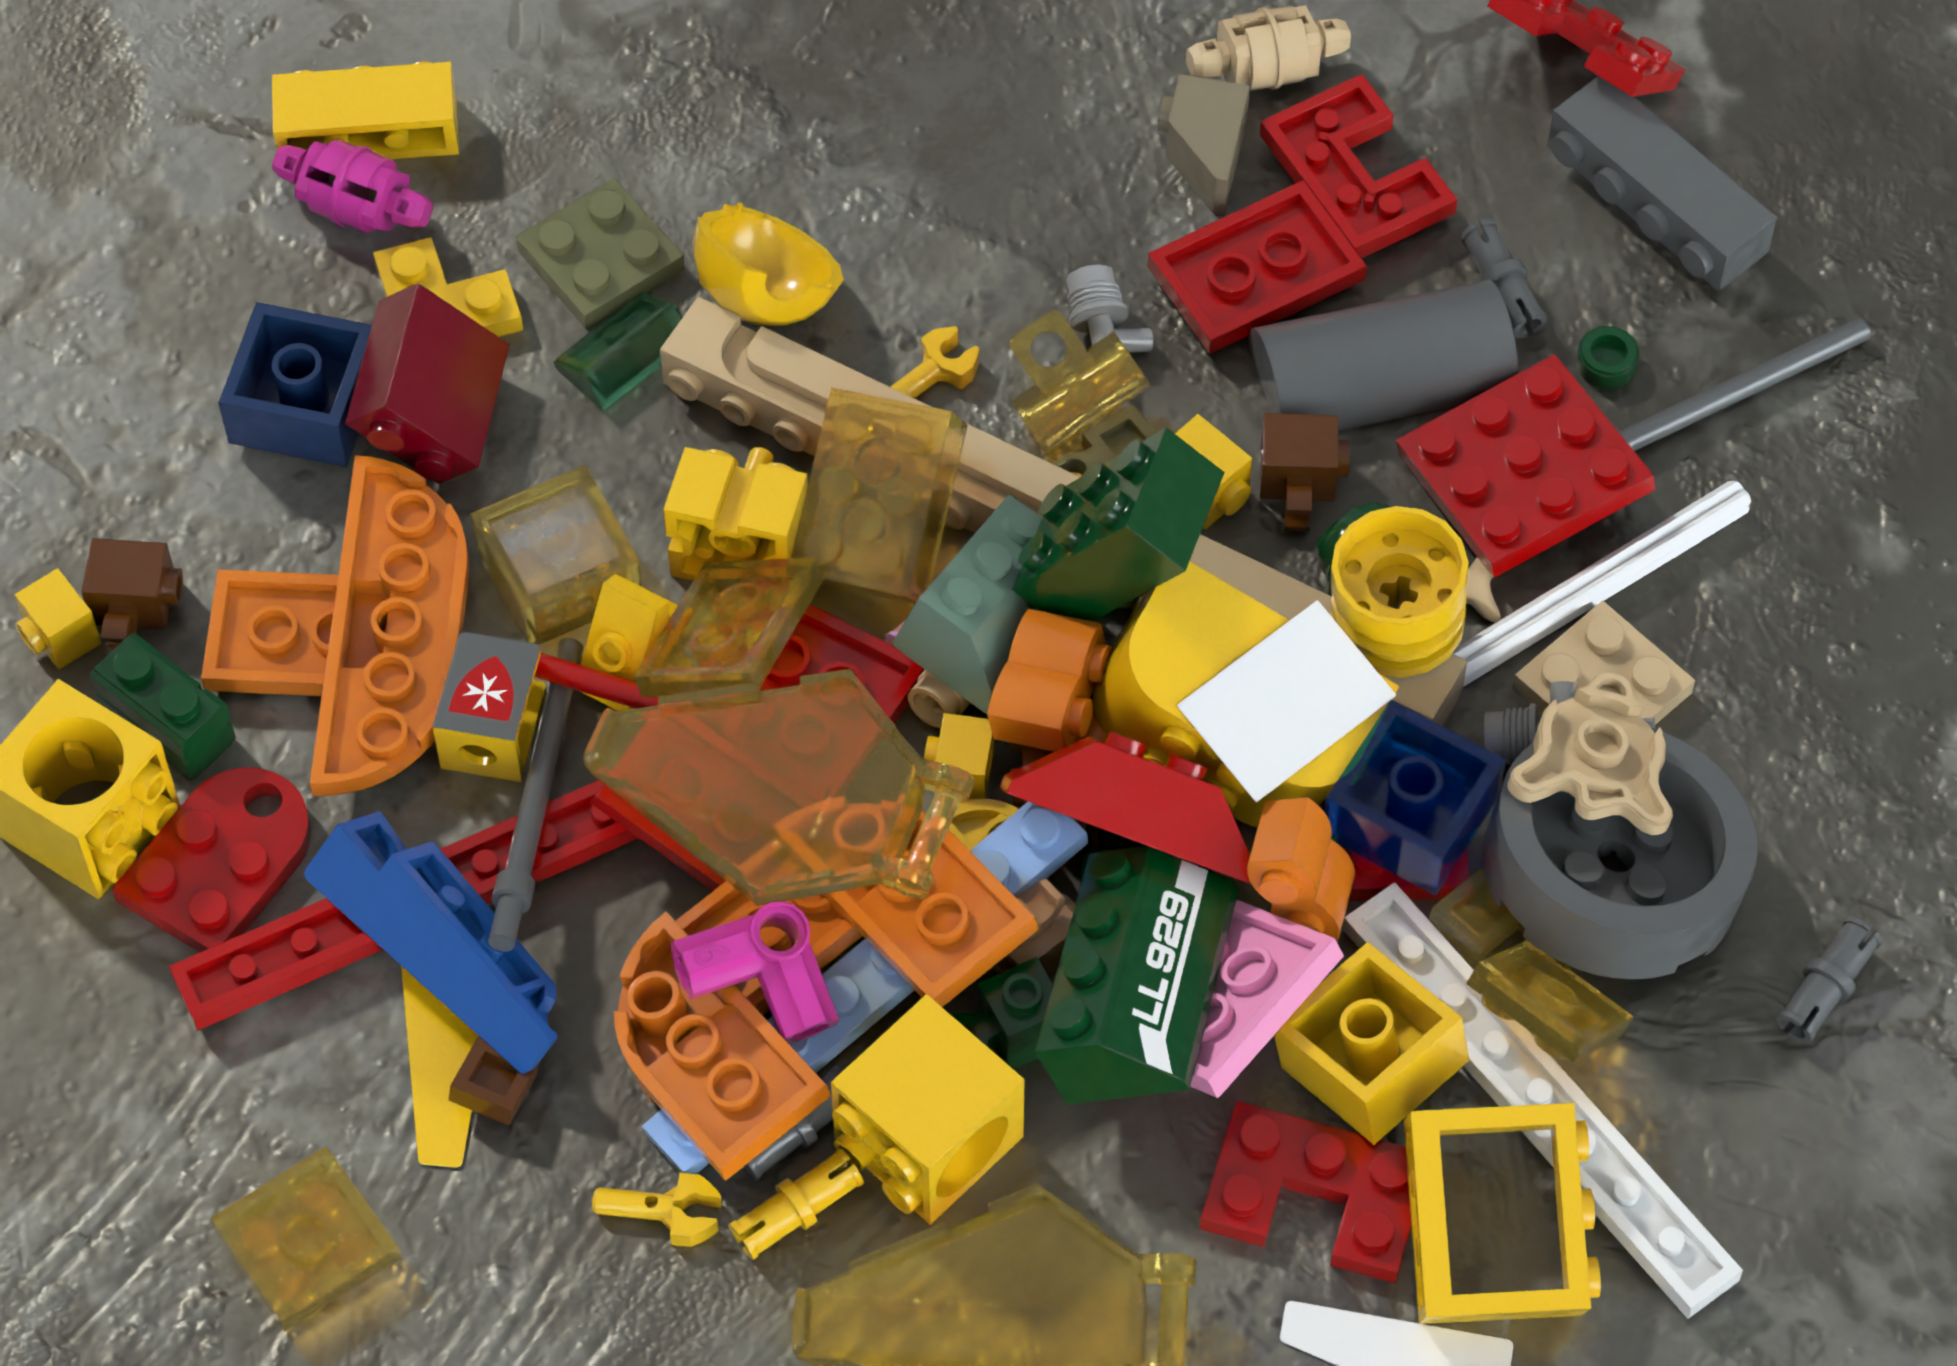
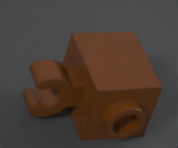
(1301, 463)
(130, 587)

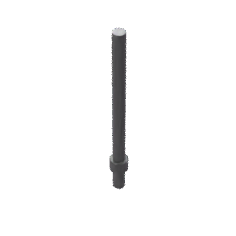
(1746, 384)
(515, 884)

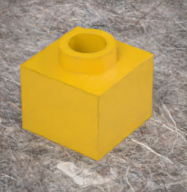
(56, 620)
(967, 745)

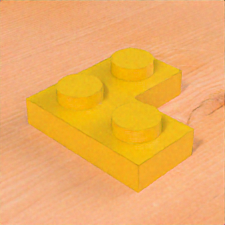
(482, 298)

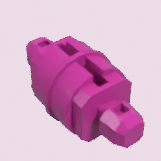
(348, 198)

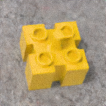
(730, 510)

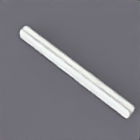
(1603, 579)

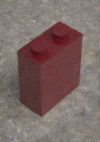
(427, 384)

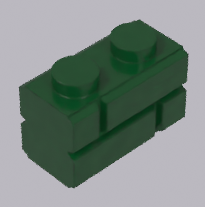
(164, 703)

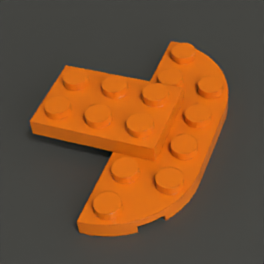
(361, 639)

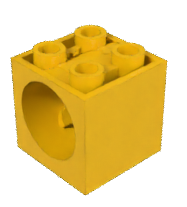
(75, 742)
(927, 1110)

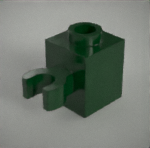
(1011, 1011)

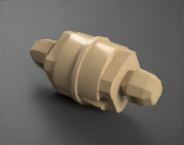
(1268, 47)

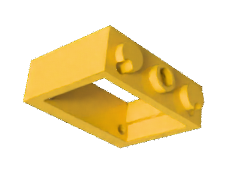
(1429, 1223)

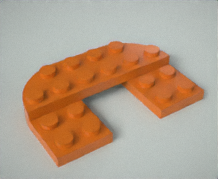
(718, 1059)

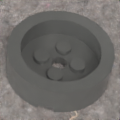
(1637, 921)

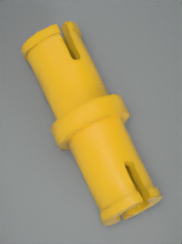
(796, 1204)

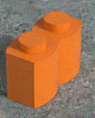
(1048, 681)
(1301, 866)

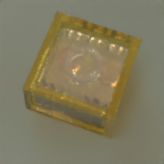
(553, 553)

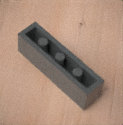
(1661, 182)

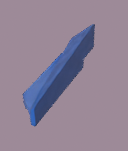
(438, 932)

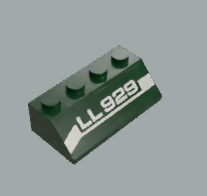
(1135, 976)

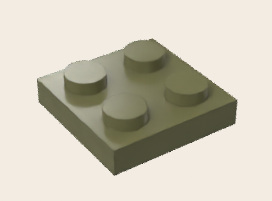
(600, 252)

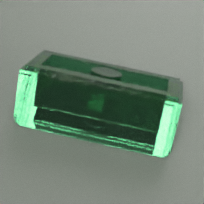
(620, 349)

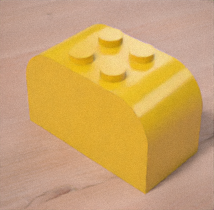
(1174, 646)

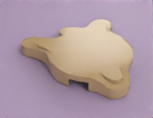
(1599, 755)

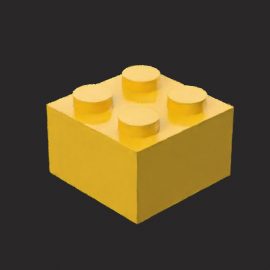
(1372, 1043)

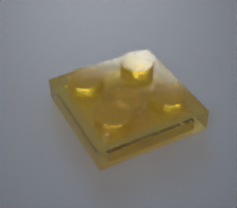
(1549, 1001)
(305, 1238)

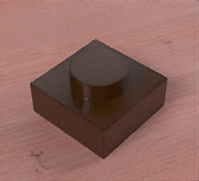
(490, 1084)

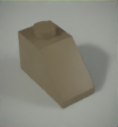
(1206, 134)

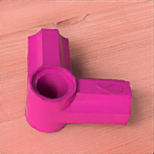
(737, 954)

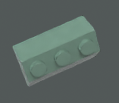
(969, 612)

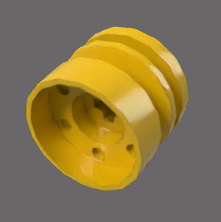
(1405, 563)

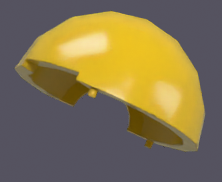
(762, 266)

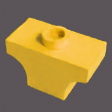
(624, 630)

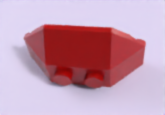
(1137, 799)

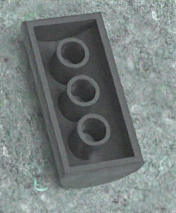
(1388, 356)

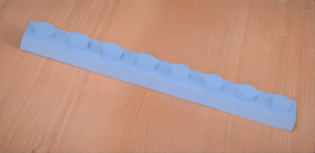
(867, 987)

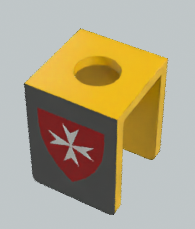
(489, 707)

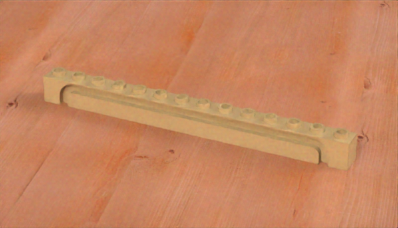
(785, 393)

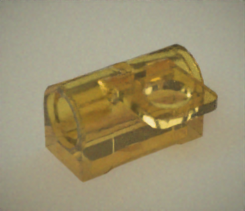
(1076, 390)

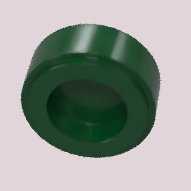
(1607, 357)

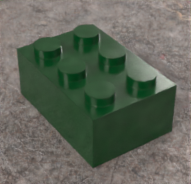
(1118, 528)

